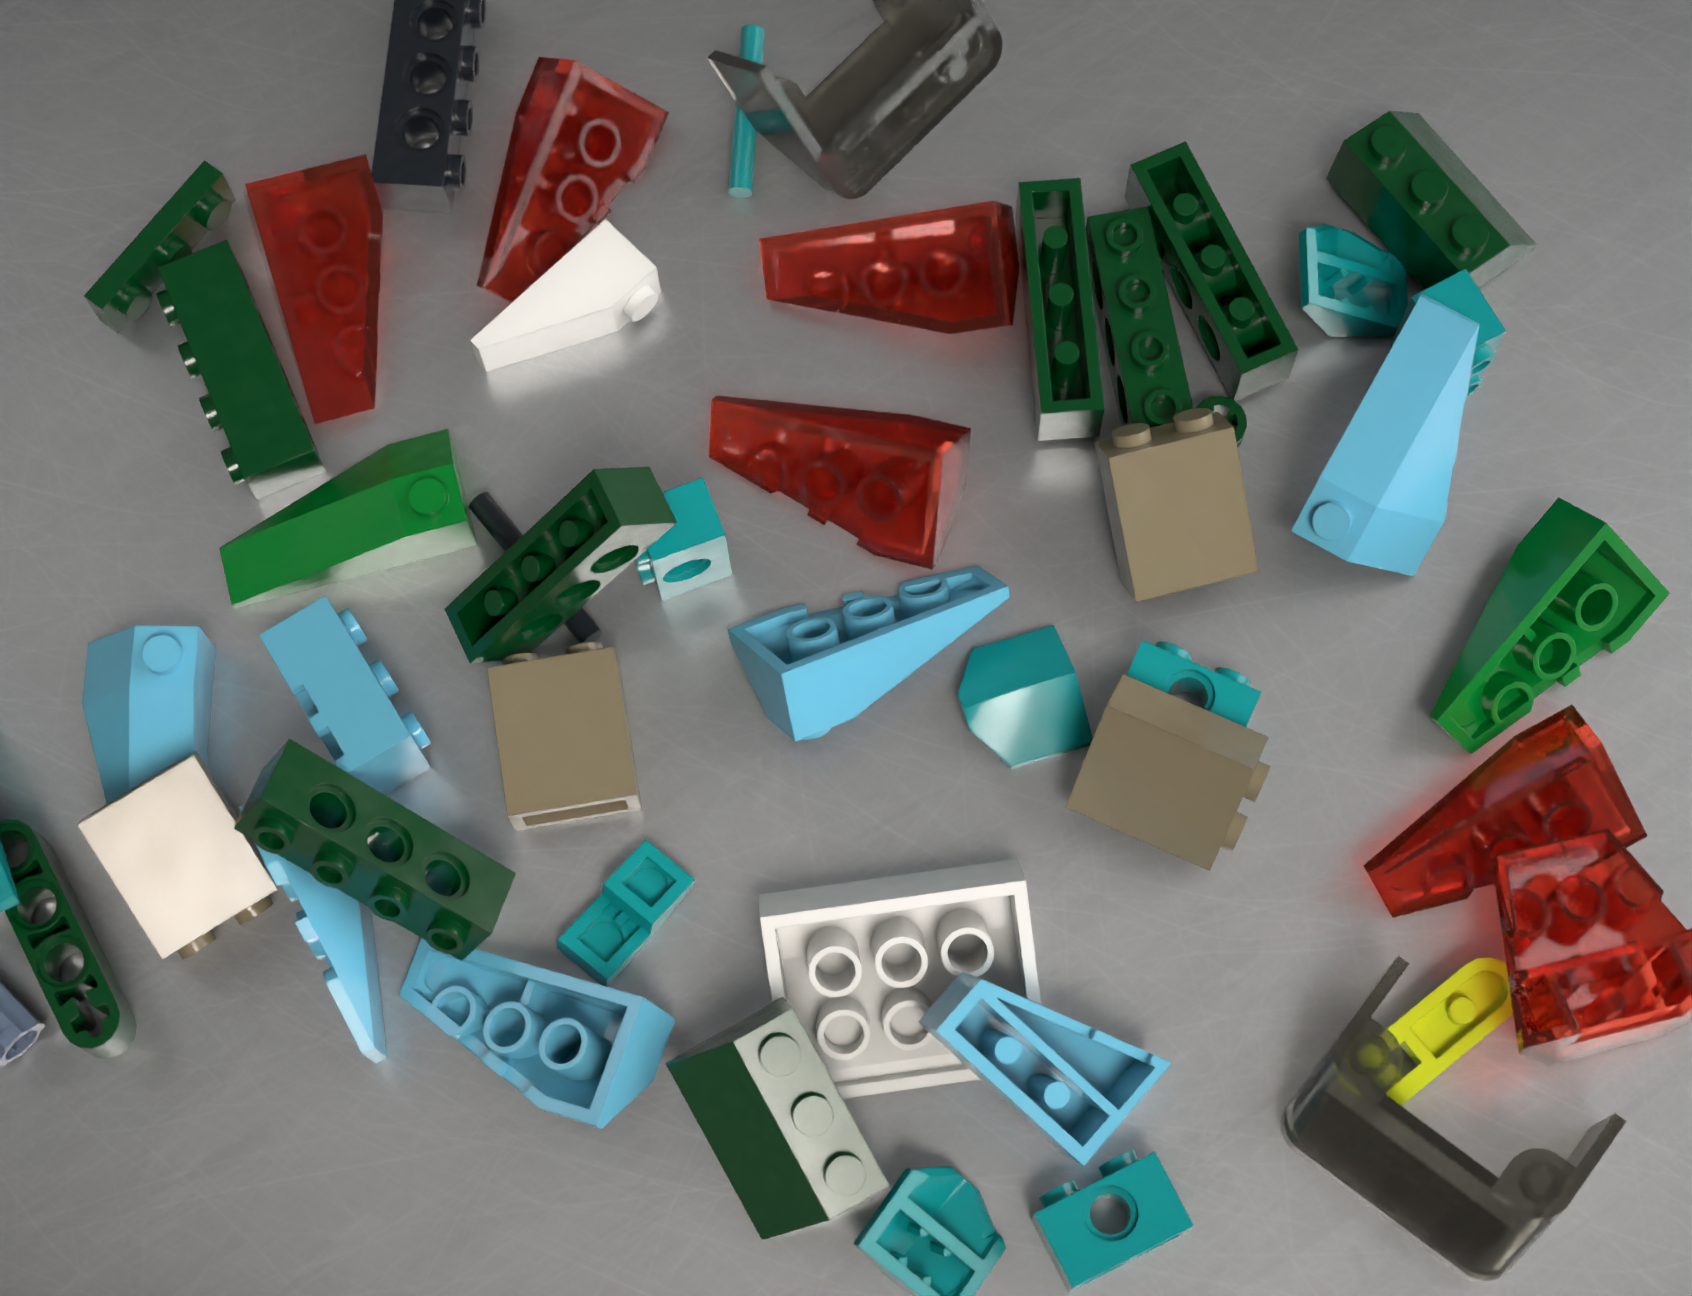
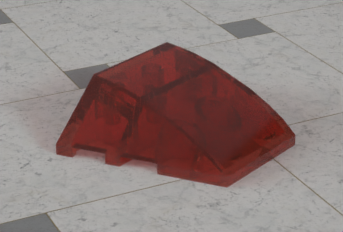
(1589, 949)

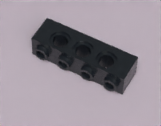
(431, 175)

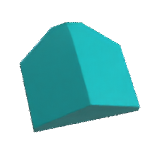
(1350, 283)
(1024, 698)
(932, 1234)

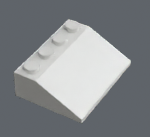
(881, 951)

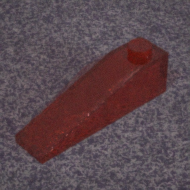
(564, 165)
(323, 265)
(919, 270)
(867, 471)
(1530, 792)

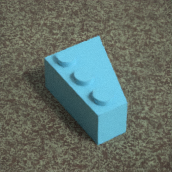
(347, 696)
(1044, 1065)

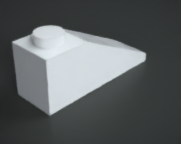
(578, 299)

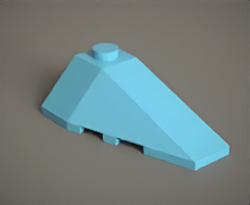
(1396, 460)
(843, 659)
(147, 701)
(344, 936)
(548, 1034)

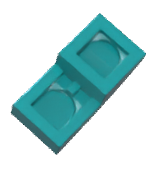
(626, 914)

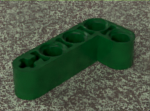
(59, 937)

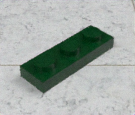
(132, 279)

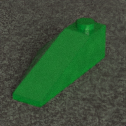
(368, 519)
(1554, 608)

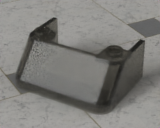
(877, 98)
(1413, 1173)

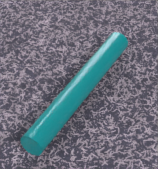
(744, 134)

